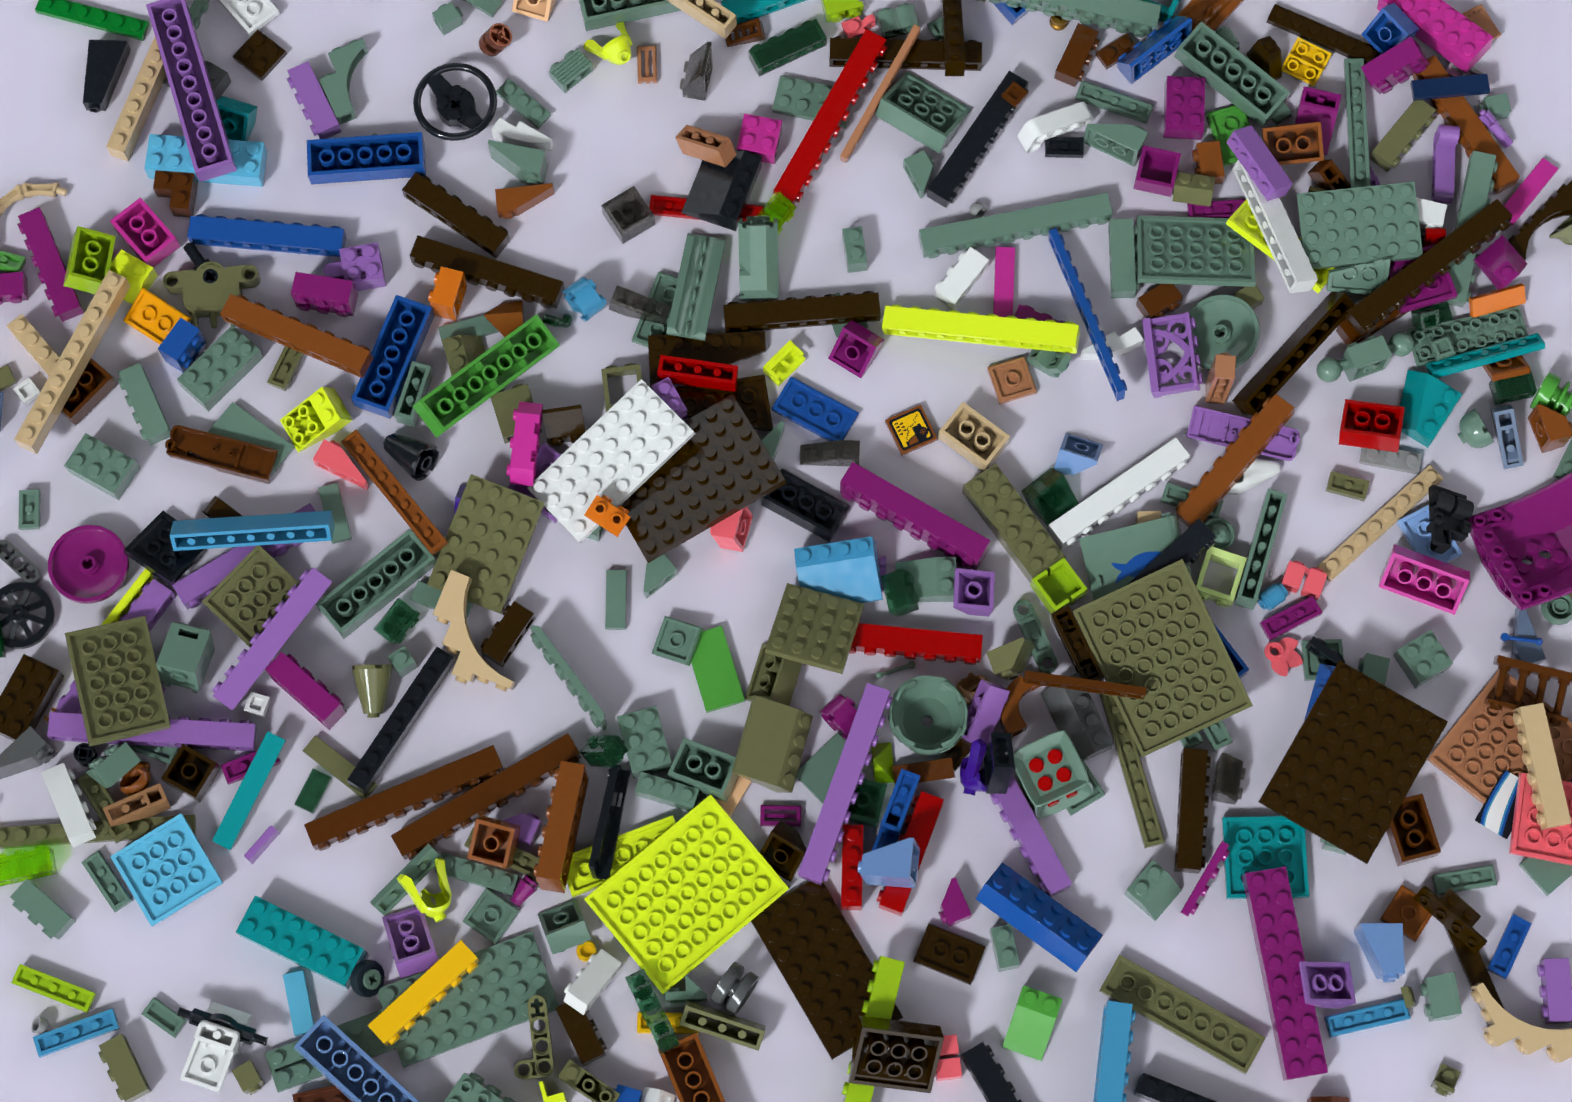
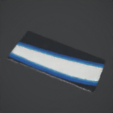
(1499, 807)

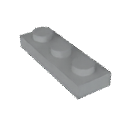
(1399, 461)

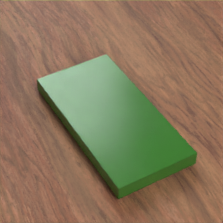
(716, 671)

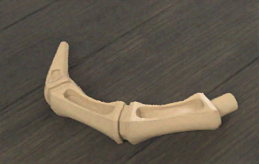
(29, 190)

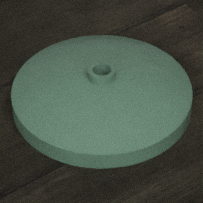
(1224, 316)

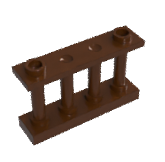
(1524, 669)

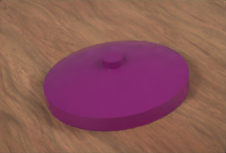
(88, 564)

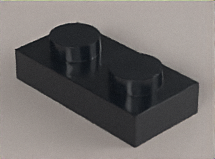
(1064, 147)
(1320, 650)

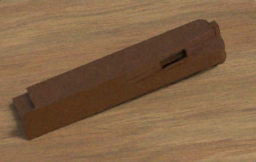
(222, 453)

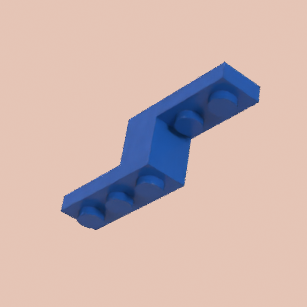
(897, 809)

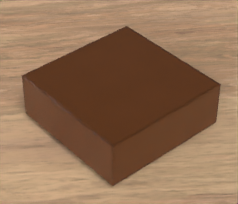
(1015, 94)

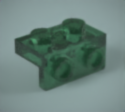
(396, 622)

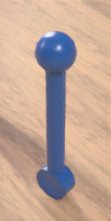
(1504, 637)

